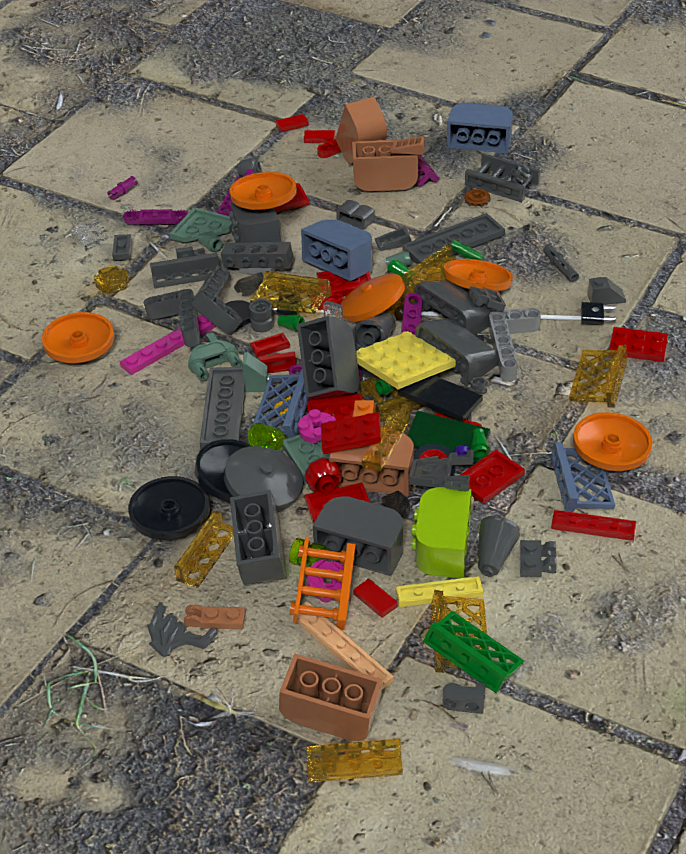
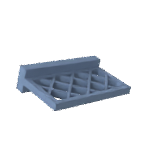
(296, 404)
(566, 481)

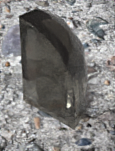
(249, 284)
(397, 502)

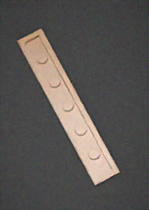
(343, 647)

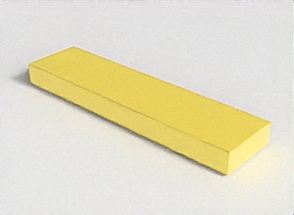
(423, 593)

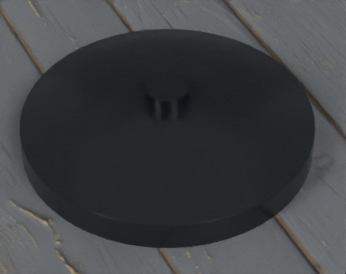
(211, 466)
(169, 508)

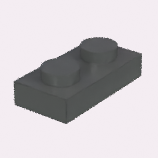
(122, 247)

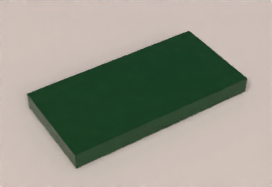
(442, 431)

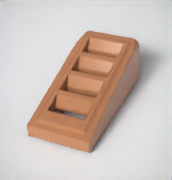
(411, 146)

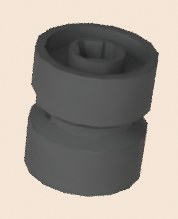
(261, 315)

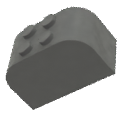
(254, 225)
(328, 358)
(370, 526)
(257, 538)

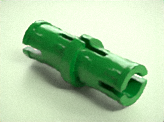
(466, 251)

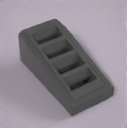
(396, 239)

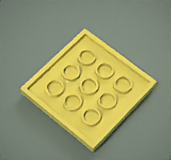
(403, 360)

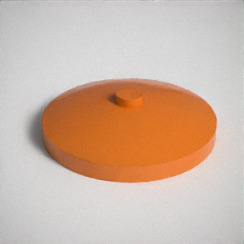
(263, 190)
(478, 274)
(372, 297)
(78, 337)
(612, 441)

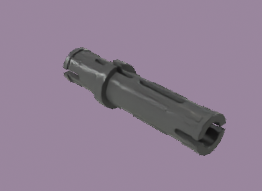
(571, 274)

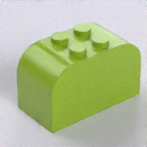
(442, 532)

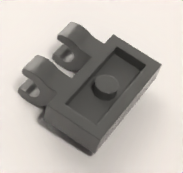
(530, 558)

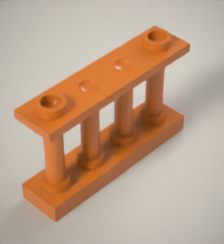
(342, 595)

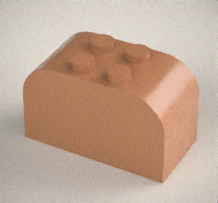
(360, 122)
(380, 169)
(391, 478)
(329, 698)

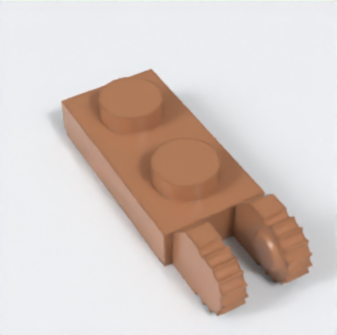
(215, 617)

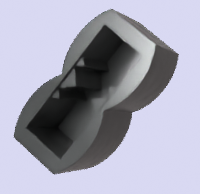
(356, 214)

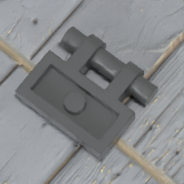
(487, 296)

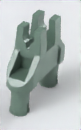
(212, 354)

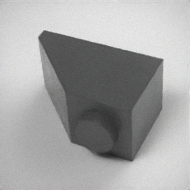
(605, 291)

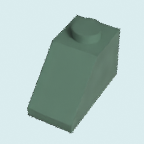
(255, 374)

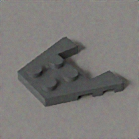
(436, 471)

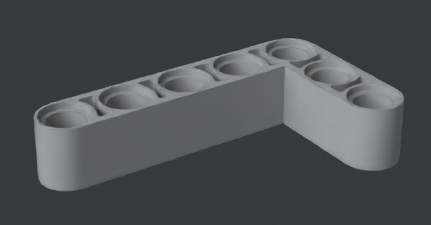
(501, 326)

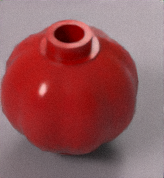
(320, 473)

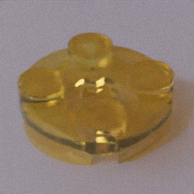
(111, 279)

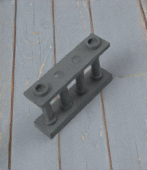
(496, 185)

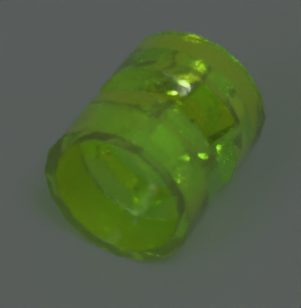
(265, 436)
(293, 555)

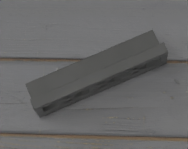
(183, 267)

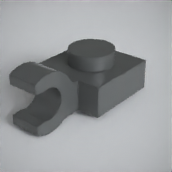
(188, 252)

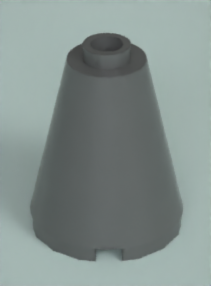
(373, 329)
(495, 543)

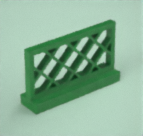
(472, 660)

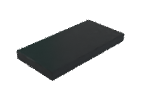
(442, 397)

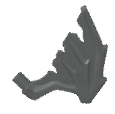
(169, 635)

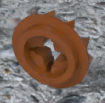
(477, 197)

